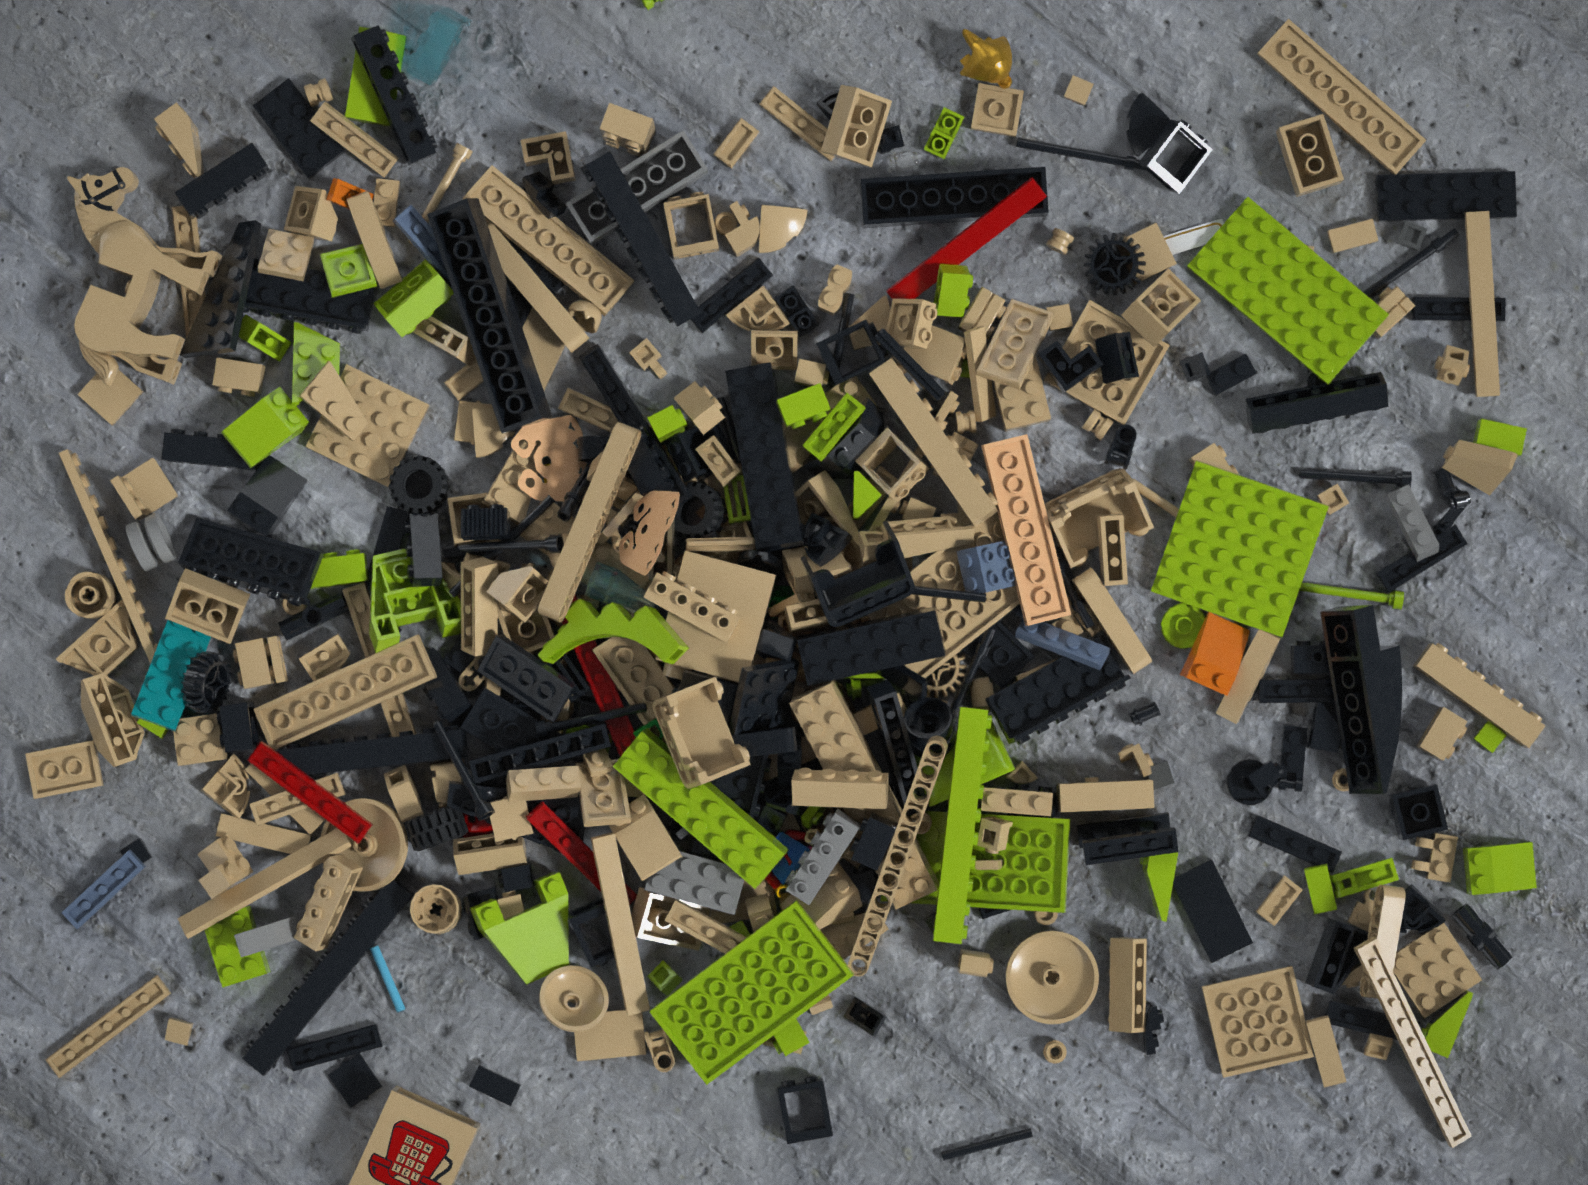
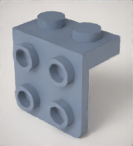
(986, 568)

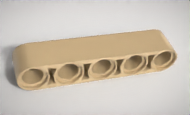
(1112, 619)
(1385, 926)

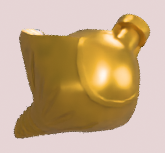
(989, 59)

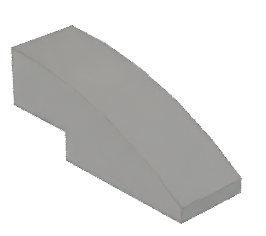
(266, 936)

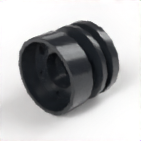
(927, 719)

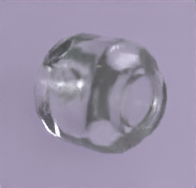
(903, 161)

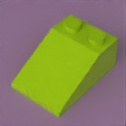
(265, 427)
(1499, 868)
(1159, 875)

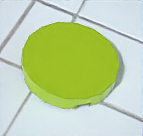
(1181, 625)

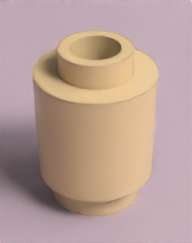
(980, 690)

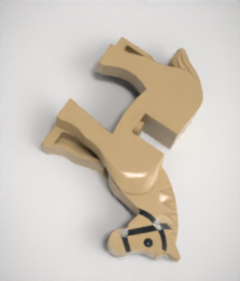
(109, 322)

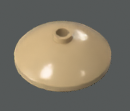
(576, 986)

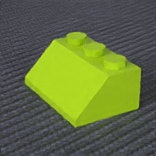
(414, 298)

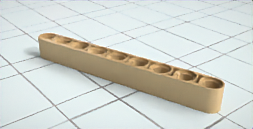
(589, 521)

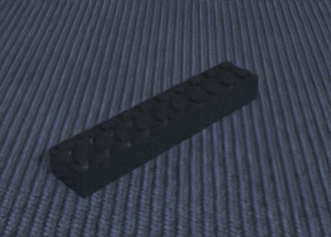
(489, 315)

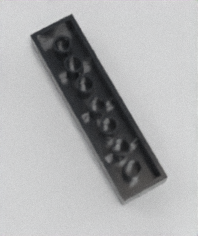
(943, 196)
(639, 233)
(764, 458)

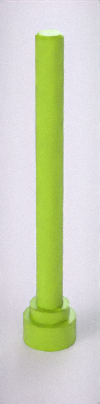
(1392, 599)

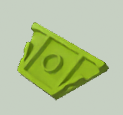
(310, 354)

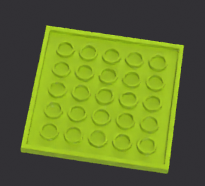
(1239, 548)

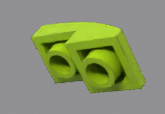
(944, 132)

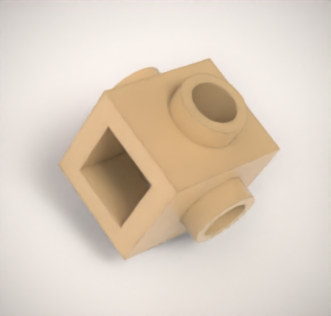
(1452, 365)

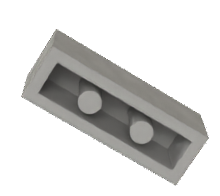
(1413, 523)

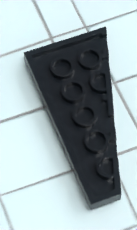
(565, 808)

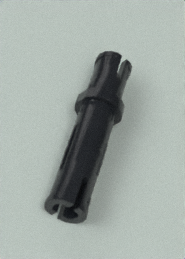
(574, 498)

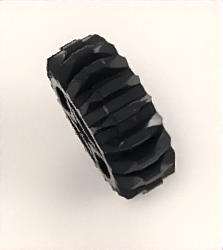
(1104, 267)
(206, 682)

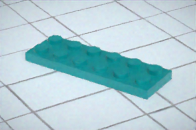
(161, 693)

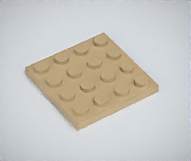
(1119, 397)
(383, 443)
(1257, 1021)

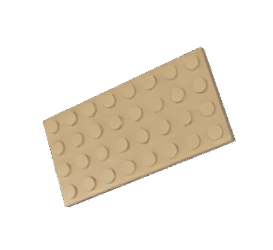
(958, 619)

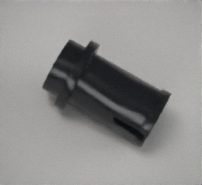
(1144, 714)

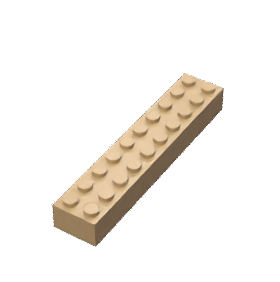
(843, 747)

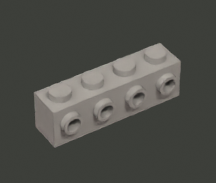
(823, 856)

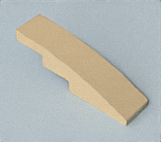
(374, 239)
(1248, 676)

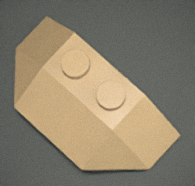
(108, 715)

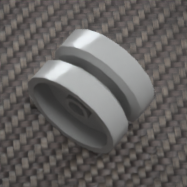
(151, 542)

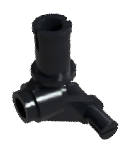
(1456, 500)

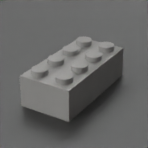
(699, 882)

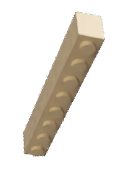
(933, 442)

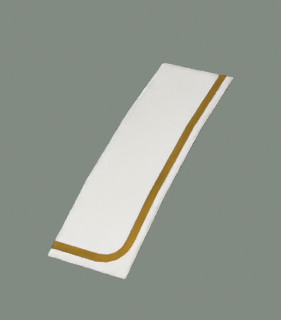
(1192, 237)

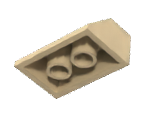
(856, 125)
(207, 606)

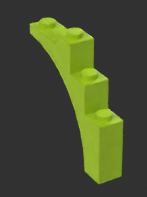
(614, 621)

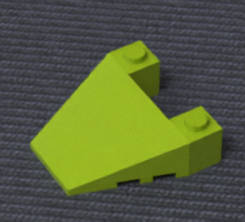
(398, 603)
(534, 939)

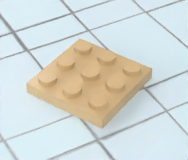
(1434, 970)

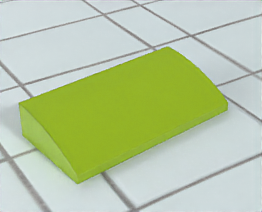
(362, 99)

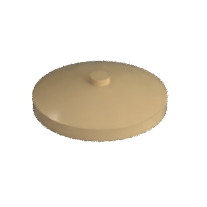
(382, 848)
(1052, 977)

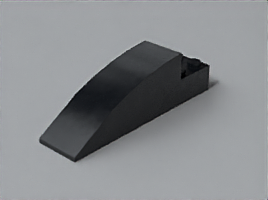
(1366, 695)

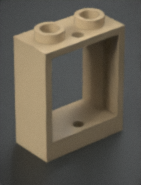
(695, 249)
(878, 451)

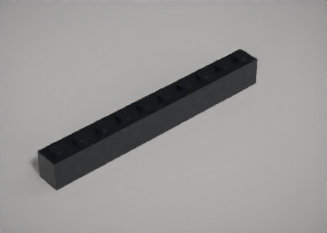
(327, 977)

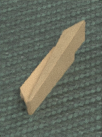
(918, 537)

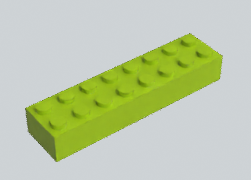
(701, 810)

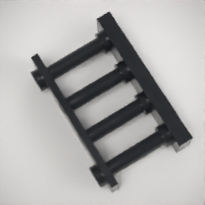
(1127, 838)

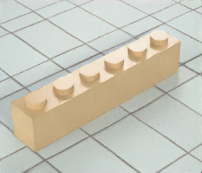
(1478, 695)

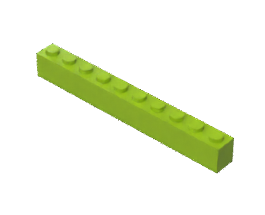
(960, 825)

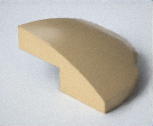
(779, 226)
(759, 312)
(487, 432)
(229, 787)

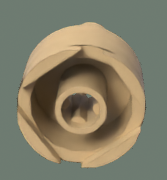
(78, 590)
(444, 772)

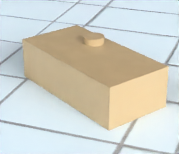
(1105, 795)

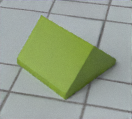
(864, 495)

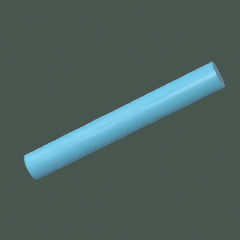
(387, 978)

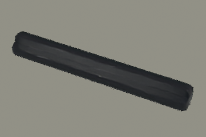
(909, 364)

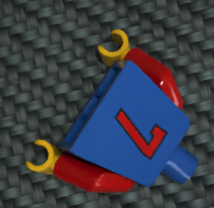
(795, 842)

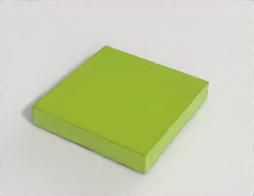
(348, 270)

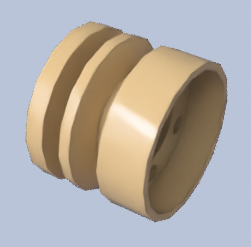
(422, 908)

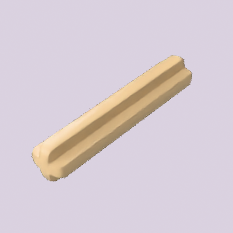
(720, 544)

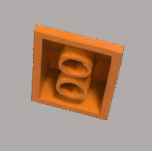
(1216, 654)

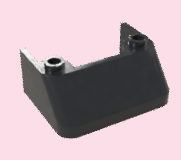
(865, 588)

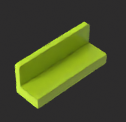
(834, 427)

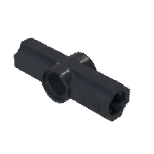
(300, 622)
(1481, 936)

